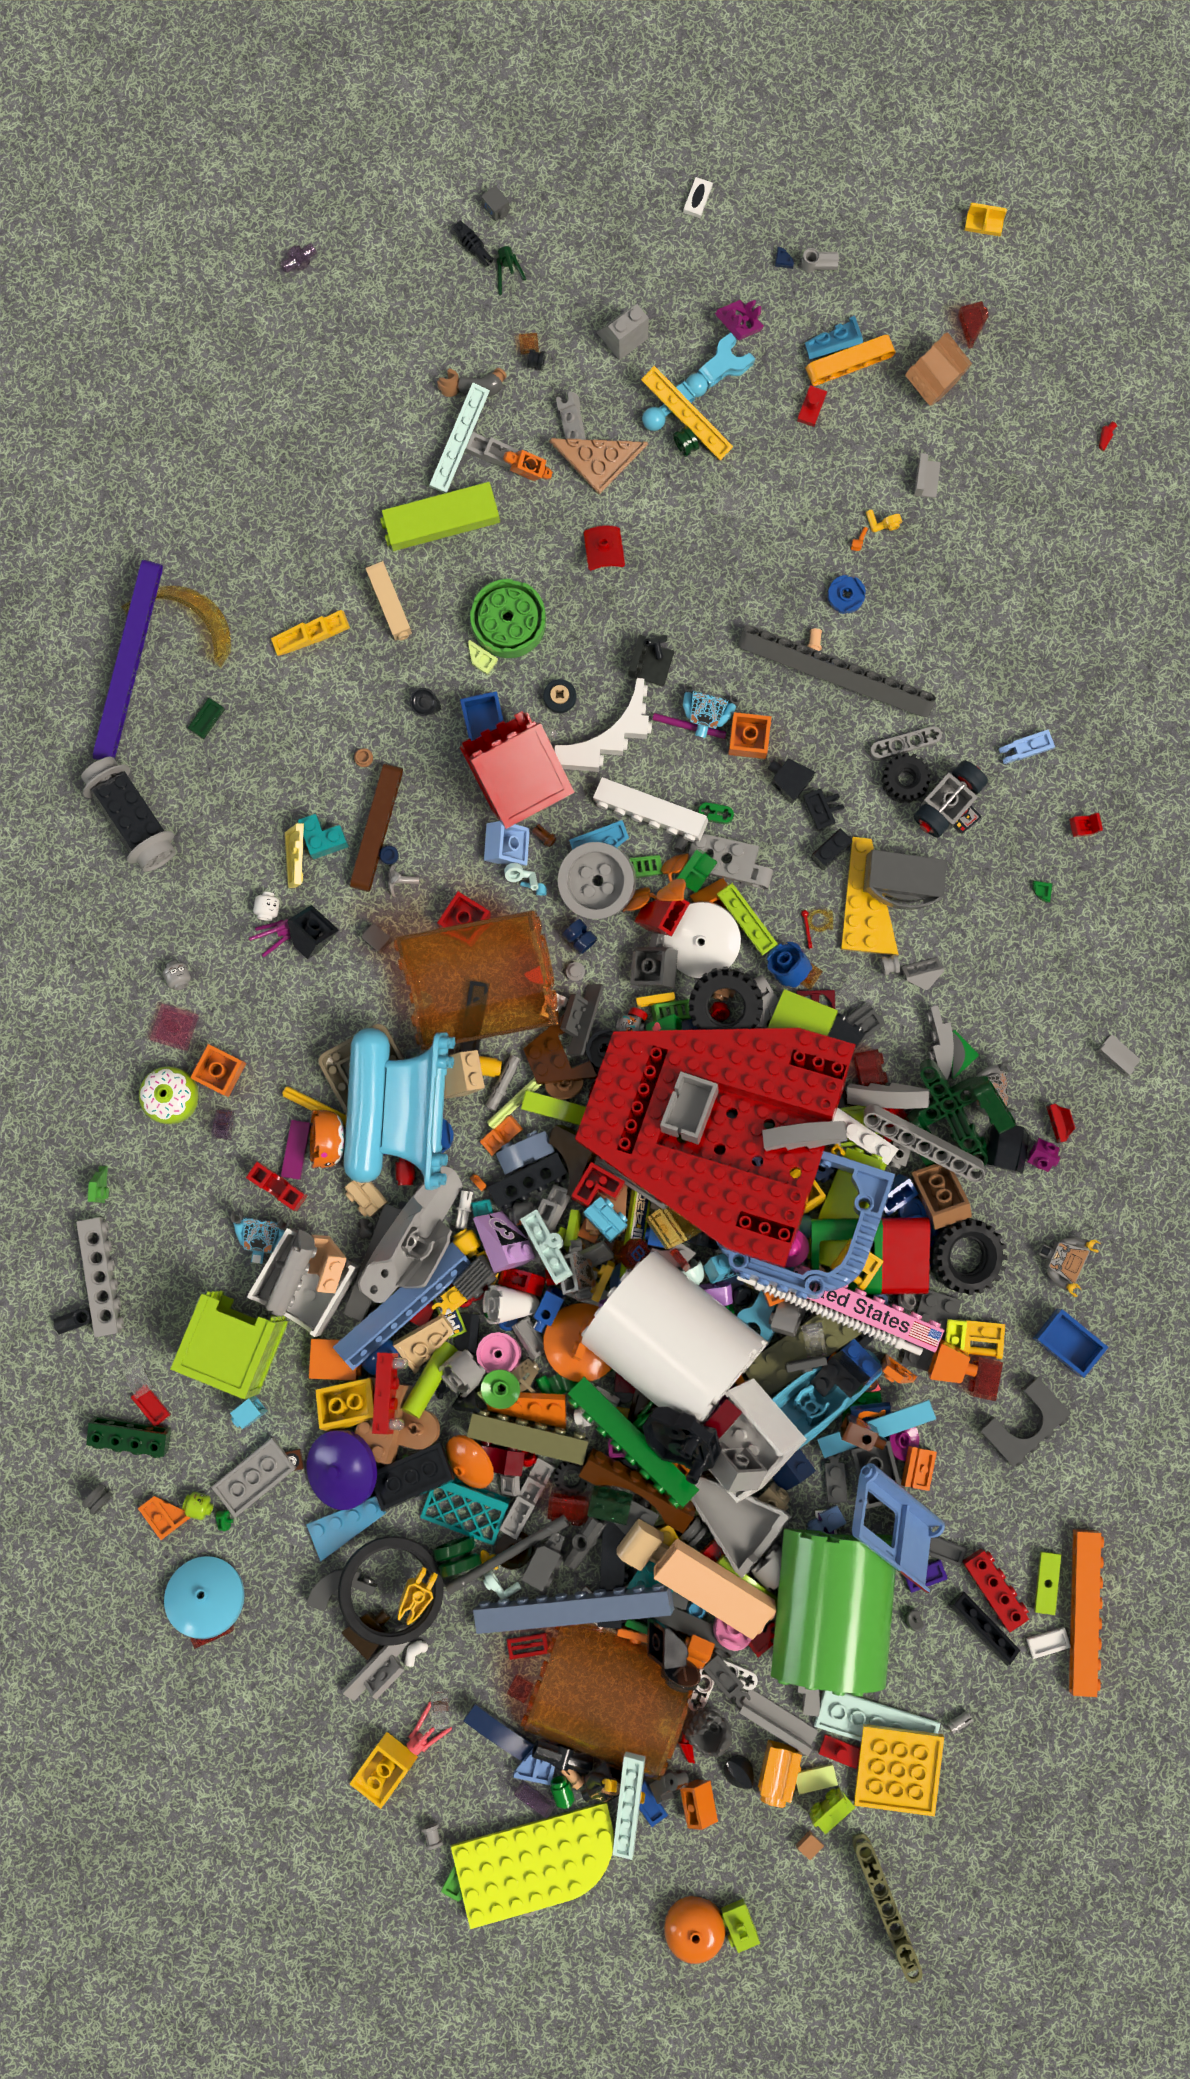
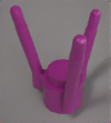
(280, 927)

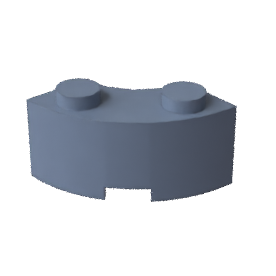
(524, 1152)

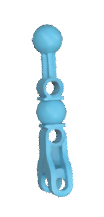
(696, 385)
(760, 1311)

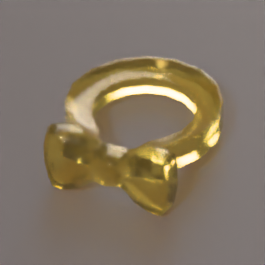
(828, 914)

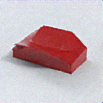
(1061, 1122)

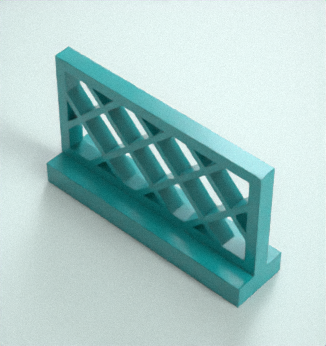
(482, 1496)

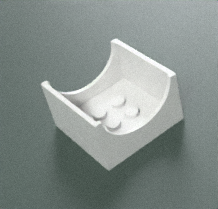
(310, 1308)
(762, 1430)

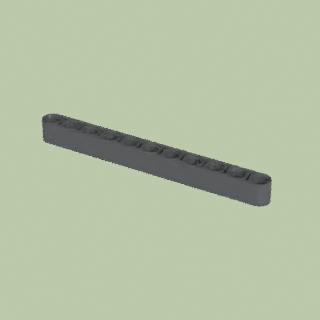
(836, 671)

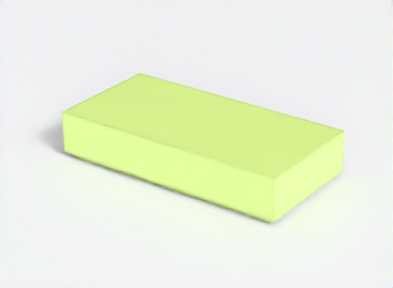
(816, 1779)

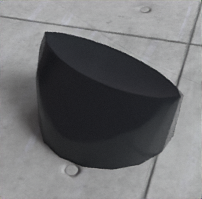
(424, 702)
(739, 1772)

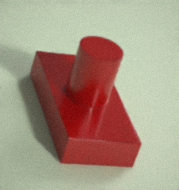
(812, 406)
(839, 1751)

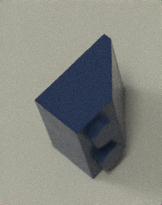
(794, 1471)

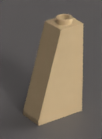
(388, 601)

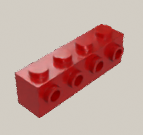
(995, 1589)

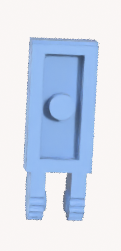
(1028, 746)

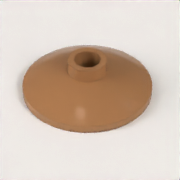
(564, 1089)

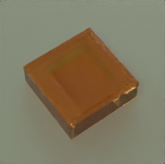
(527, 342)

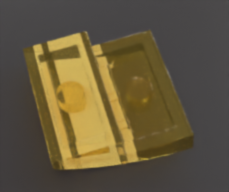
(671, 1227)

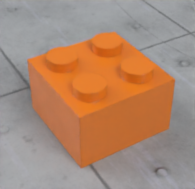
(749, 735)
(218, 1070)

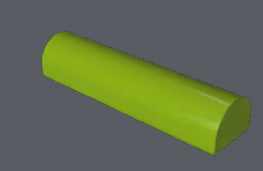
(428, 1381)

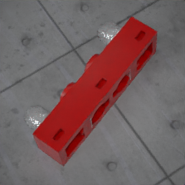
(385, 1393)

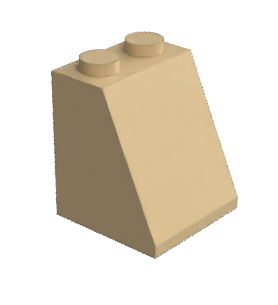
(464, 1076)

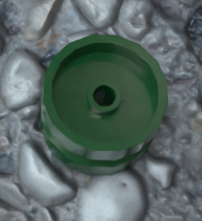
(457, 1556)

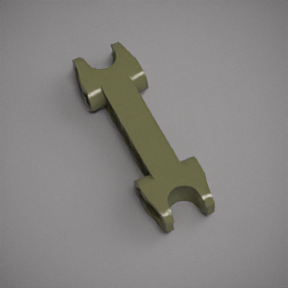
(898, 1937)

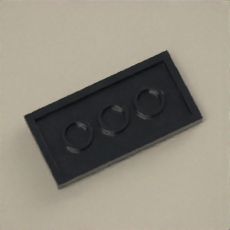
(412, 1476)

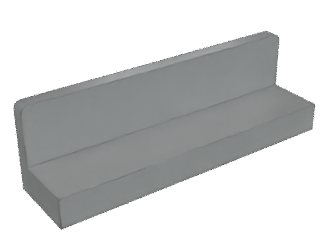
(778, 1722)

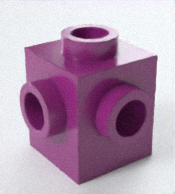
(1044, 1155)

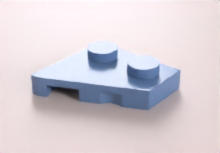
(535, 1769)

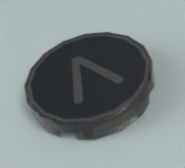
(682, 1678)

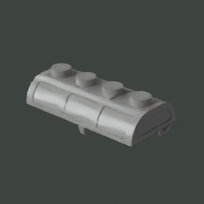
(291, 1273)

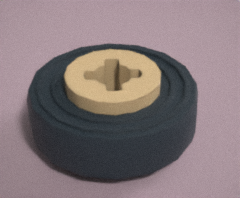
(559, 702)

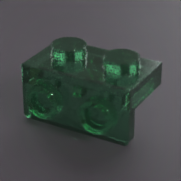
(610, 1505)

